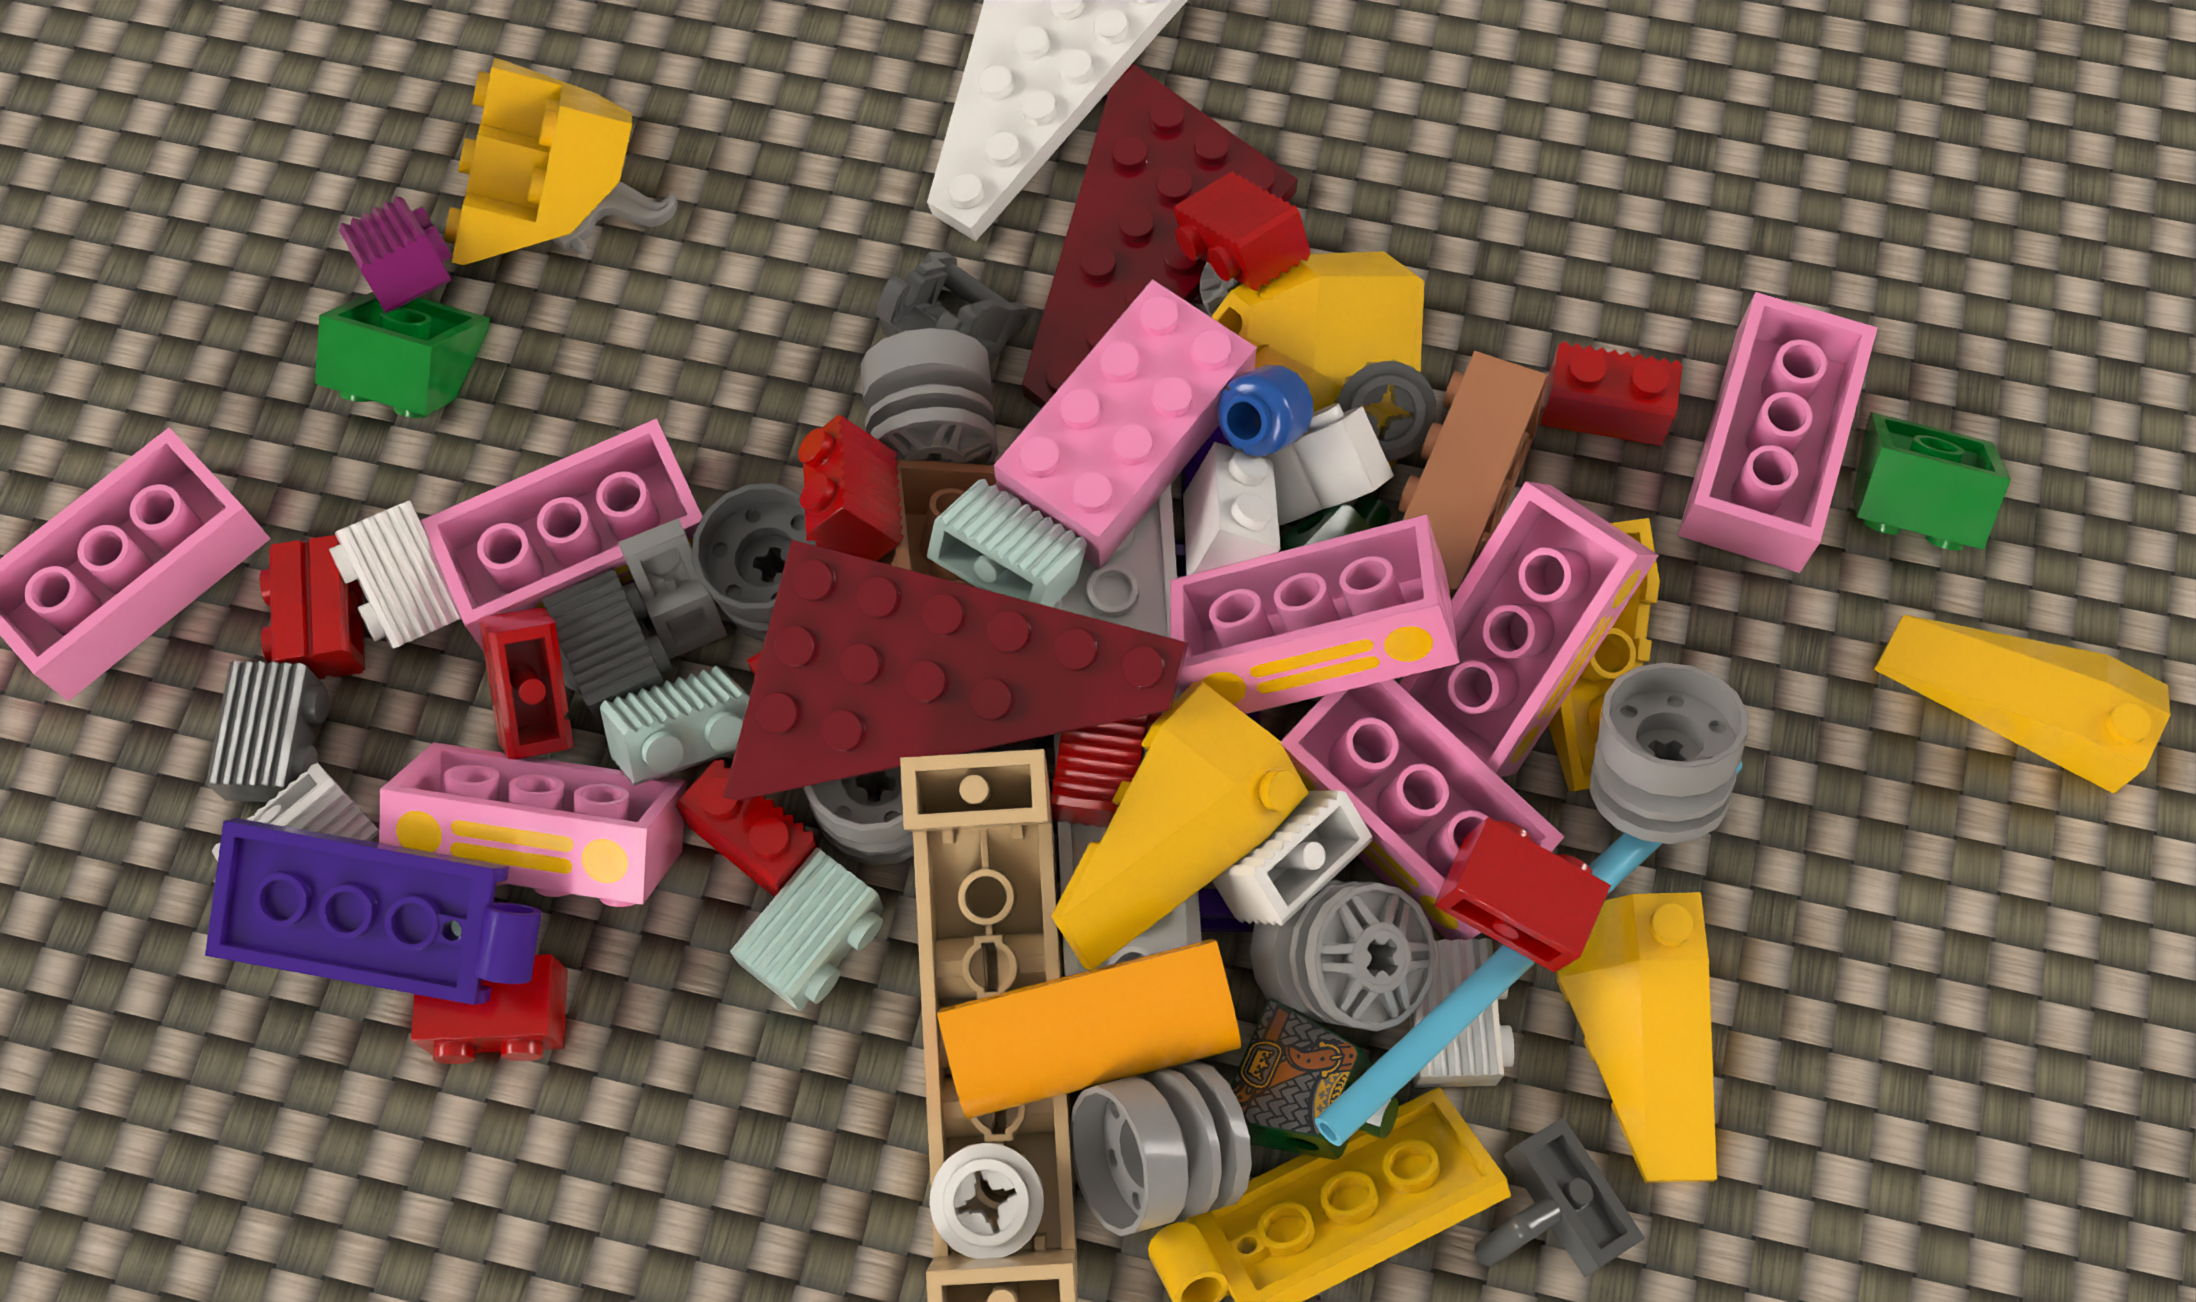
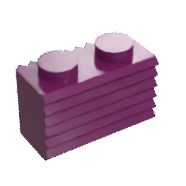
(397, 252)

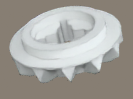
(972, 1231)

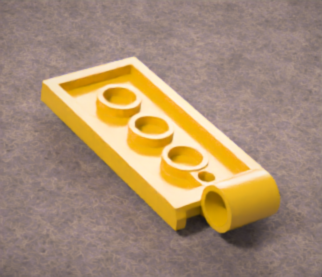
(1333, 1218)

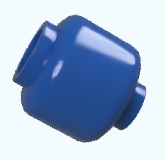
(1265, 410)

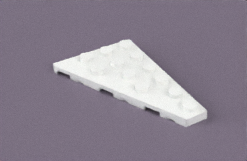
(1026, 89)

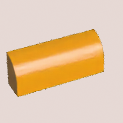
(1089, 1028)

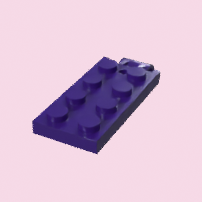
(367, 913)

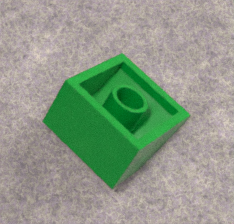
(398, 358)
(1928, 483)

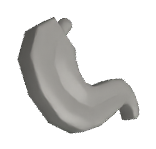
(624, 203)

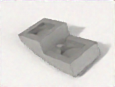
(671, 589)

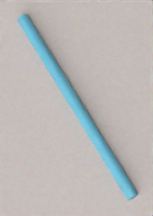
(1456, 1012)

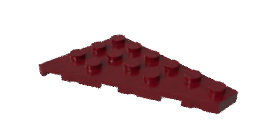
(1122, 231)
(914, 665)

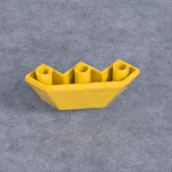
(536, 163)
(1332, 321)

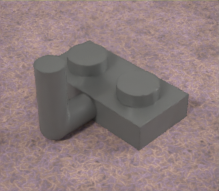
(1568, 1198)

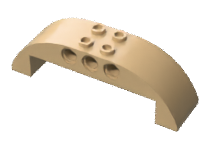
(984, 931)

